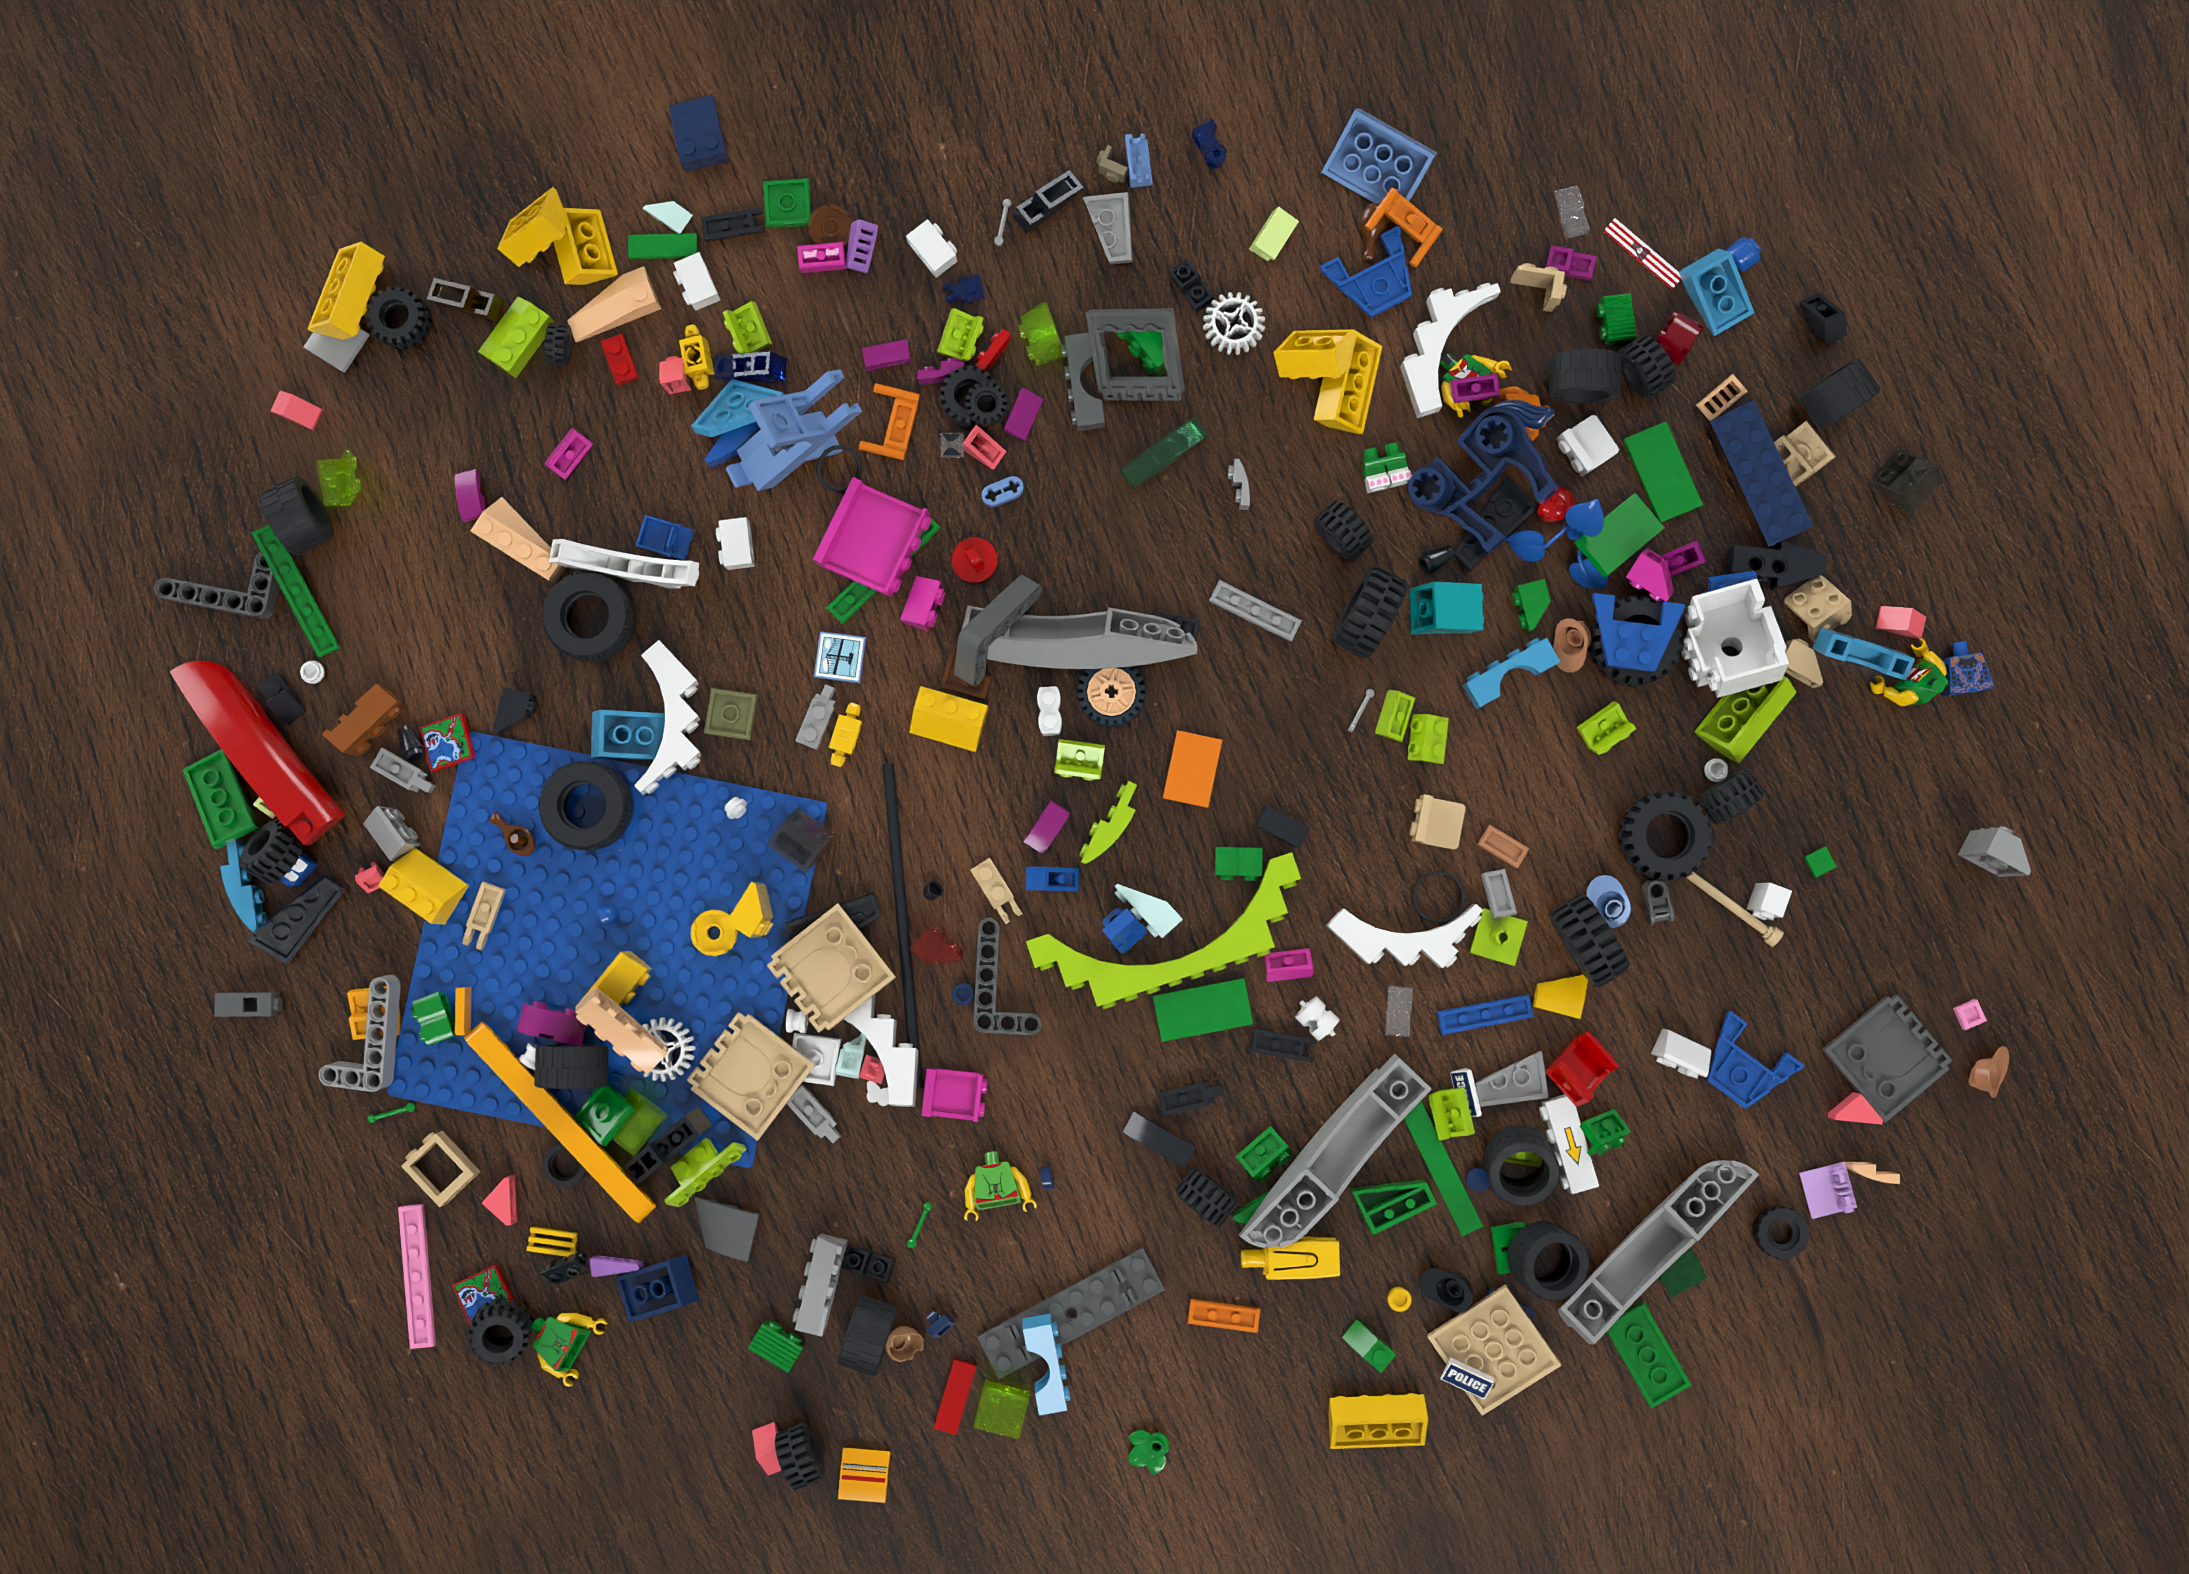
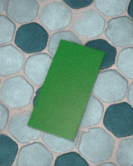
(1662, 472)
(1622, 535)
(220, 799)
(1202, 1009)
(1647, 1355)

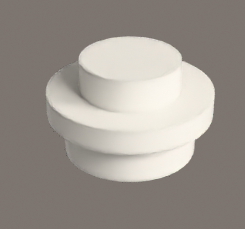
(312, 672)
(1716, 770)
(735, 808)

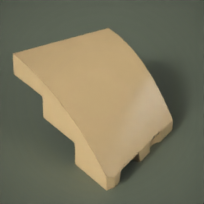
(1803, 452)

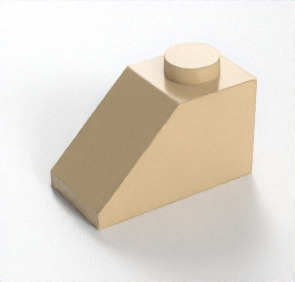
(1803, 663)

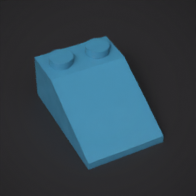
(1717, 290)
(626, 734)

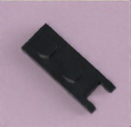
(731, 225)
(1280, 1045)

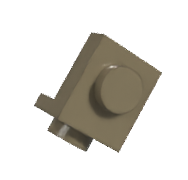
(1113, 171)

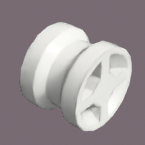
(796, 1021)
(529, 1057)

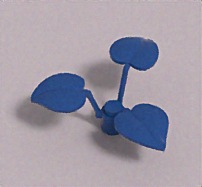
(1581, 520)

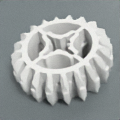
(1227, 318)
(667, 1059)

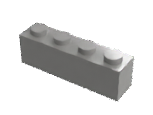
(820, 1284)

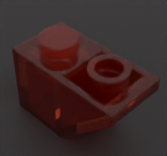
(934, 949)

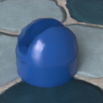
(607, 914)

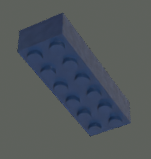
(1761, 473)

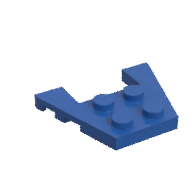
(1379, 285)
(1634, 644)
(1740, 1074)

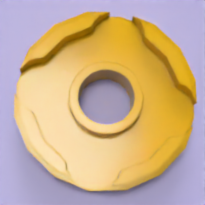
(700, 936)

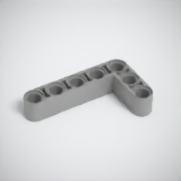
(373, 1043)

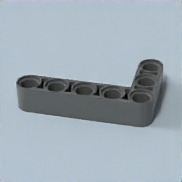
(226, 597)
(989, 625)
(991, 987)

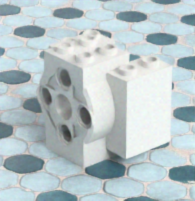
(1733, 619)

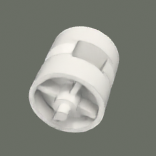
(1317, 1018)

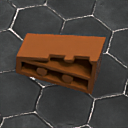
(365, 721)

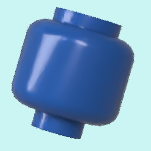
(1745, 253)

